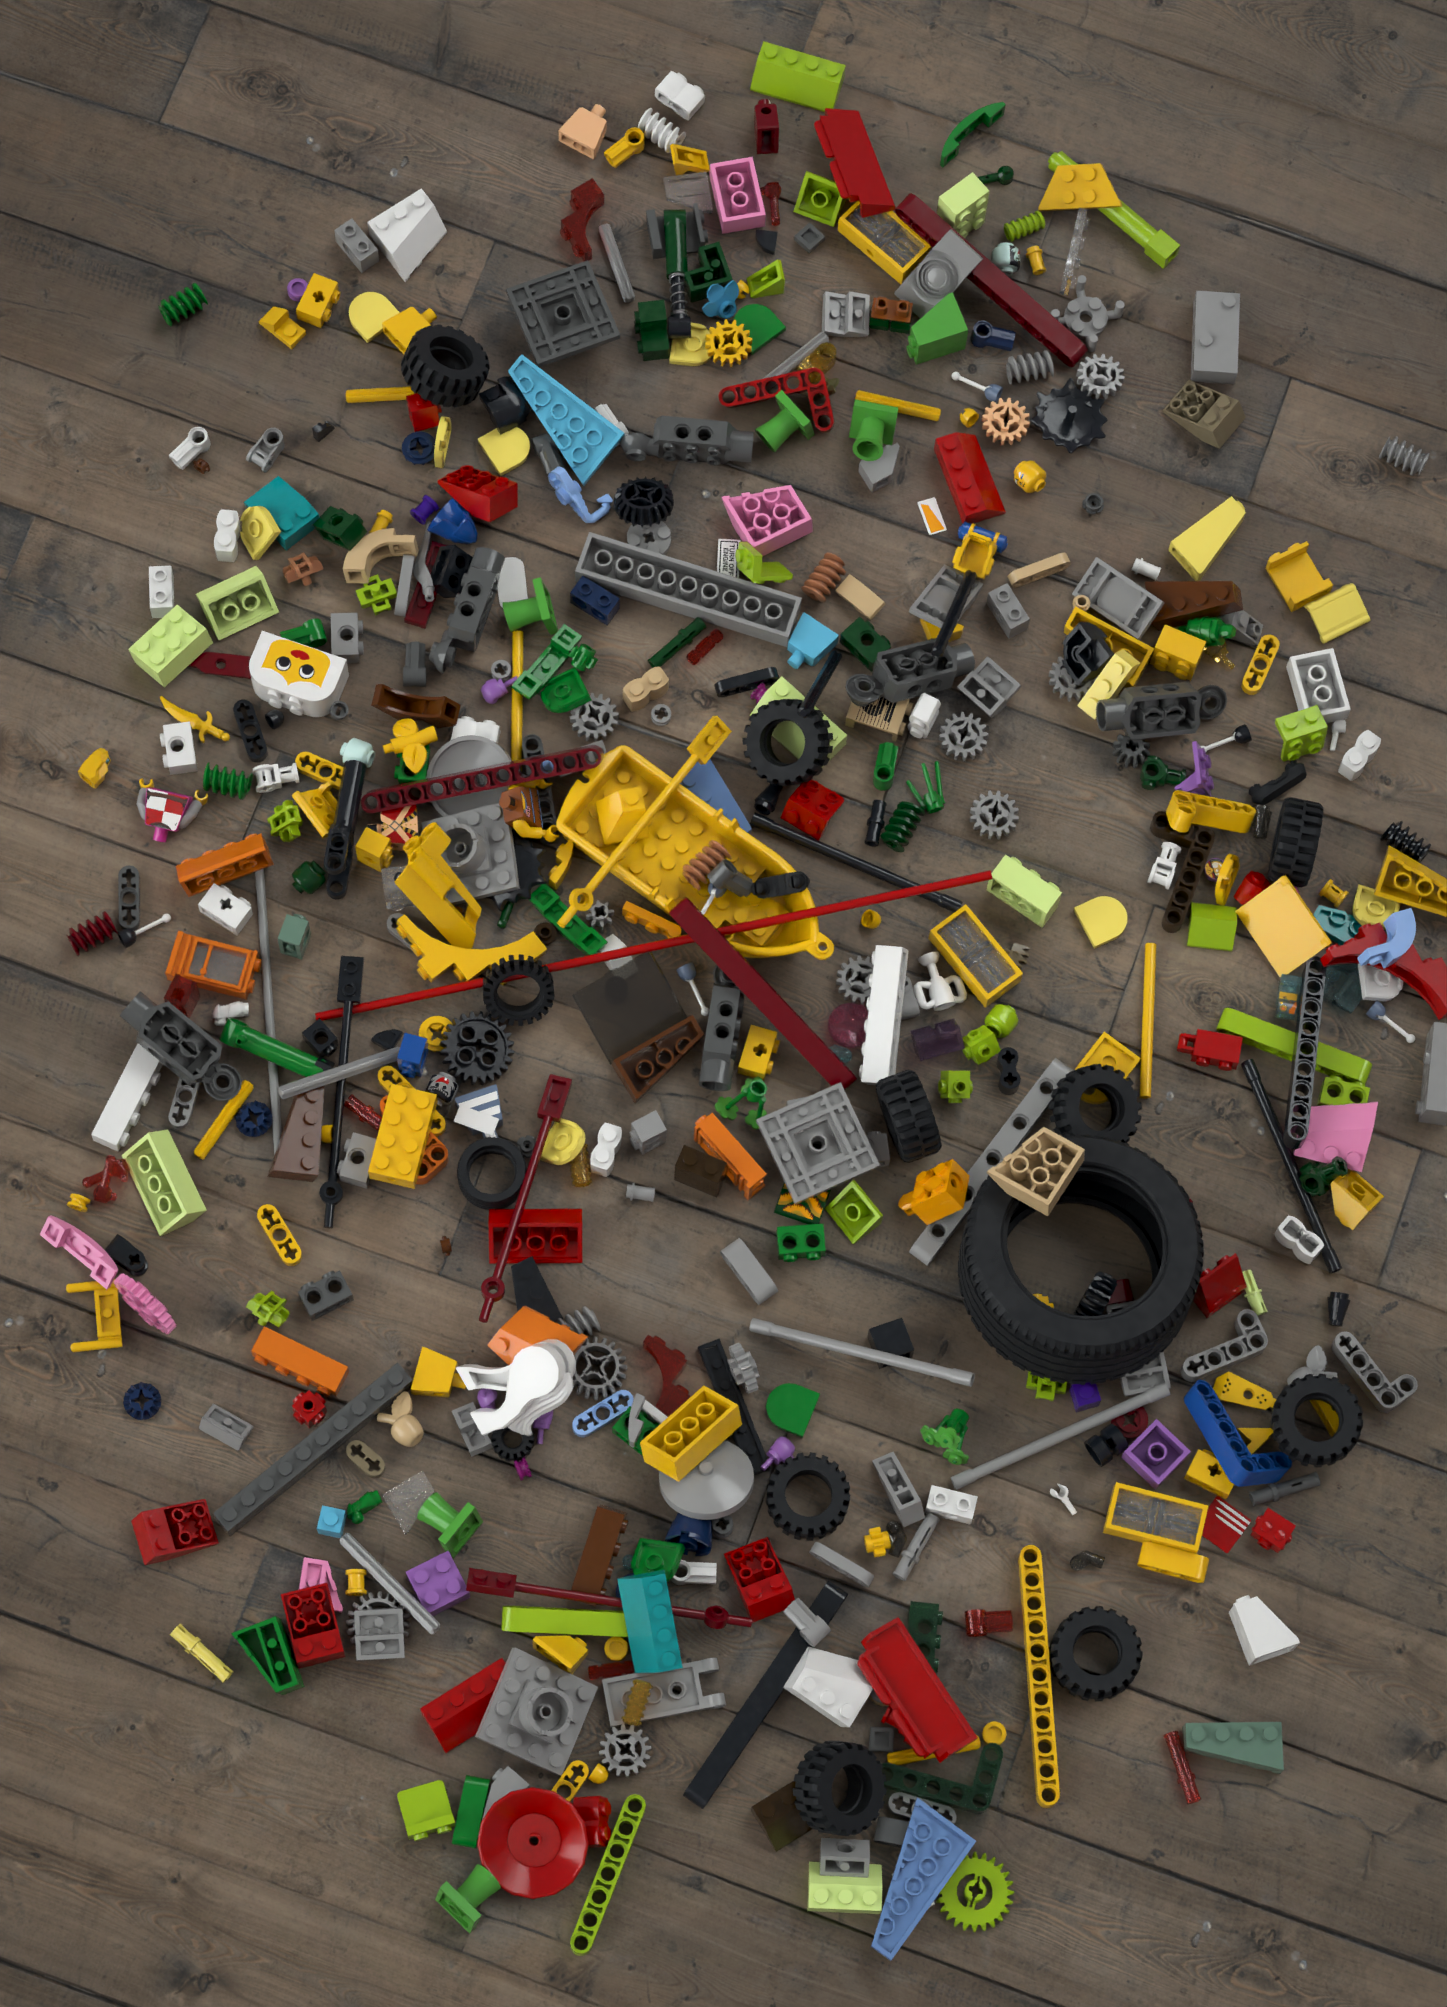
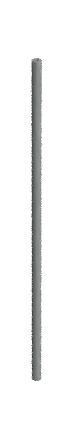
(268, 1003)

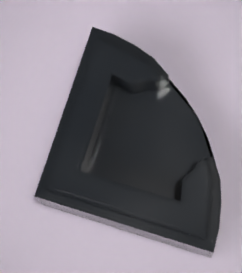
(767, 240)
(321, 431)
(387, 1039)

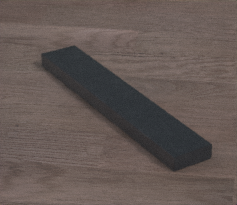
(725, 1385)

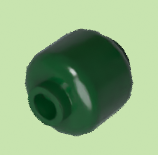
(308, 877)

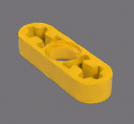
(1258, 655)
(308, 770)
(289, 1237)
(569, 1773)

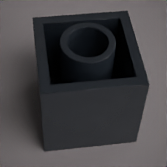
(891, 1338)

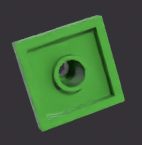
(784, 424)
(872, 427)
(532, 610)
(455, 1525)
(463, 1902)

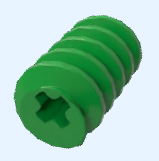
(182, 304)
(226, 782)

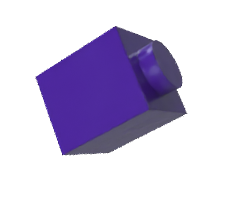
(1084, 1396)

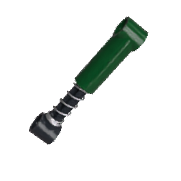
(676, 264)

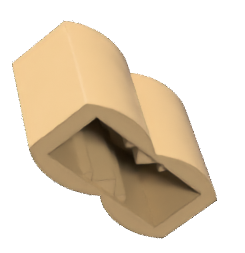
(642, 690)

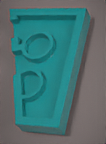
(1336, 924)

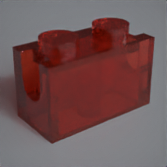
(183, 994)

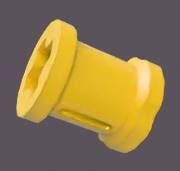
(1333, 893)
(356, 1582)

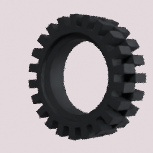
(518, 967)

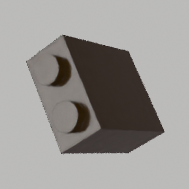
(700, 1171)

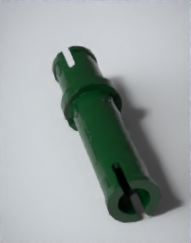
(677, 643)

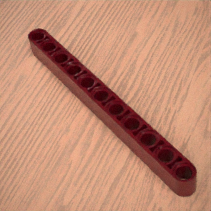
(998, 286)
(471, 783)
(761, 994)

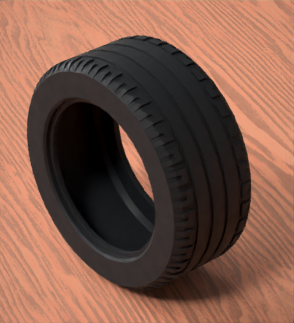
(1086, 1346)

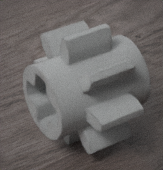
(601, 920)

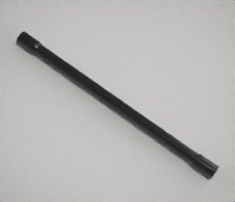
(769, 825)
(1254, 1079)

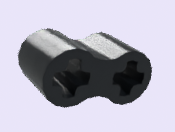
(1008, 1071)

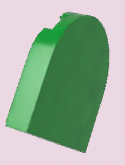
(761, 323)
(565, 692)
(791, 1407)
(656, 1556)

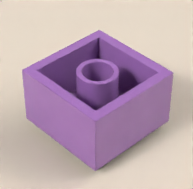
(1156, 1454)
(438, 1584)

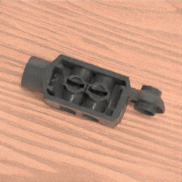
(720, 1052)

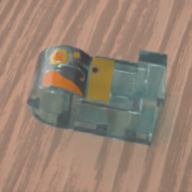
(1287, 996)

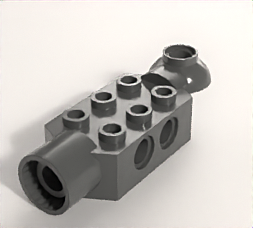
(690, 441)
(471, 608)
(910, 672)
(1160, 709)
(181, 1046)

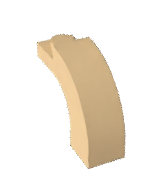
(374, 548)

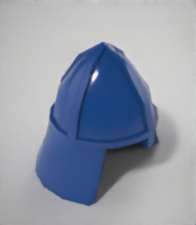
(454, 524)

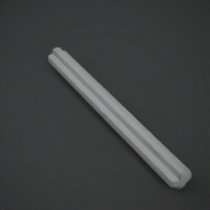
(338, 1073)
(389, 1583)

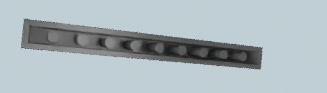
(313, 1449)

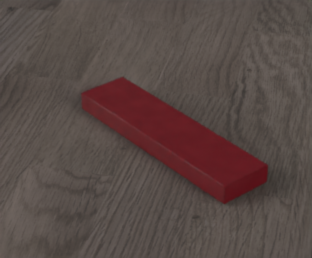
(420, 609)

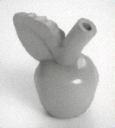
(1315, 1363)

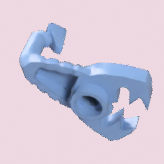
(569, 493)

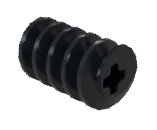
(1405, 842)

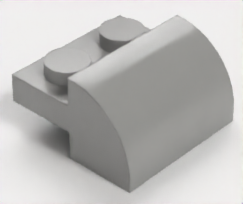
(989, 687)

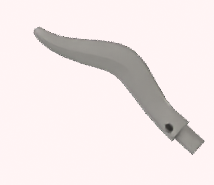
(420, 569)

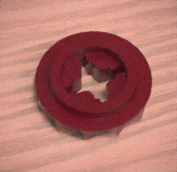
(1130, 1430)

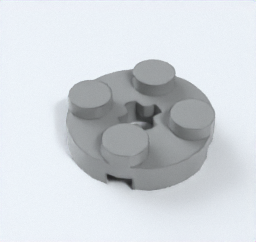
(660, 534)

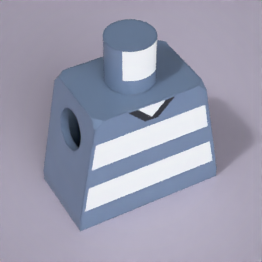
(484, 1101)

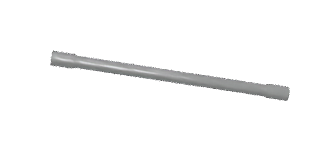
(954, 1375)
(971, 1475)

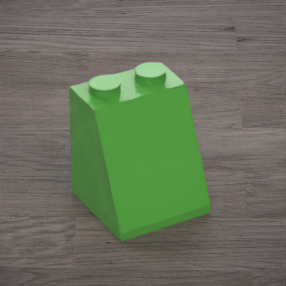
(938, 332)

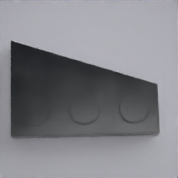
(532, 1290)

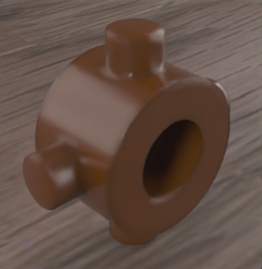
(201, 466)
(445, 1245)

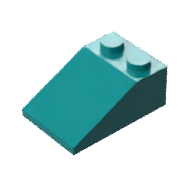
(288, 508)

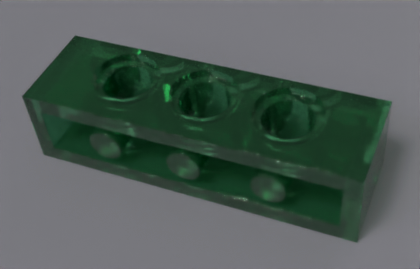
(926, 1613)

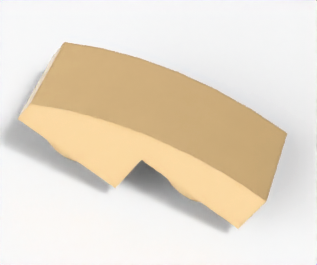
(860, 597)

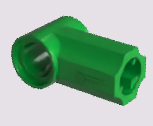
(309, 634)
(885, 765)

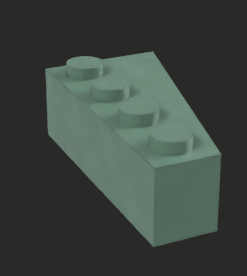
(1237, 1742)

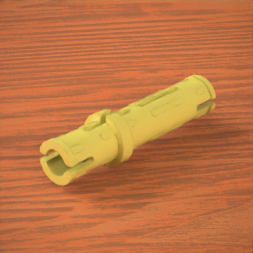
(205, 1656)

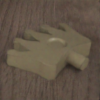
(1016, 954)

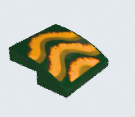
(807, 1211)

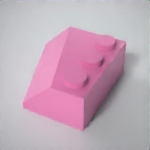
(768, 518)
(1339, 1132)

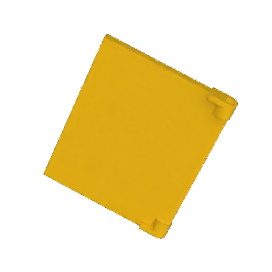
(1283, 926)

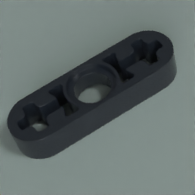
(746, 682)
(251, 715)

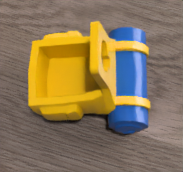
(977, 549)

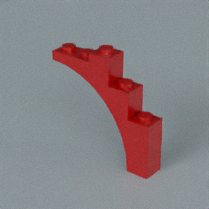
(1424, 976)

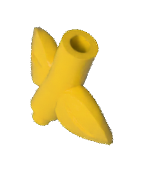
(411, 743)

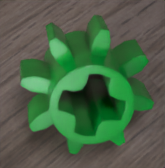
(583, 657)

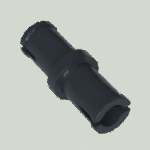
(875, 823)

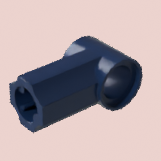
(994, 337)

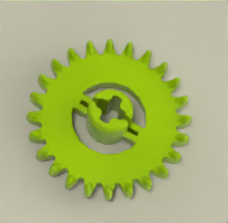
(967, 1914)

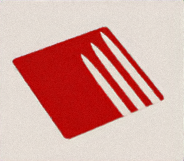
(1224, 1524)

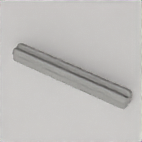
(616, 263)
(794, 360)

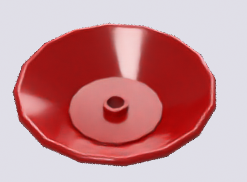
(526, 1867)

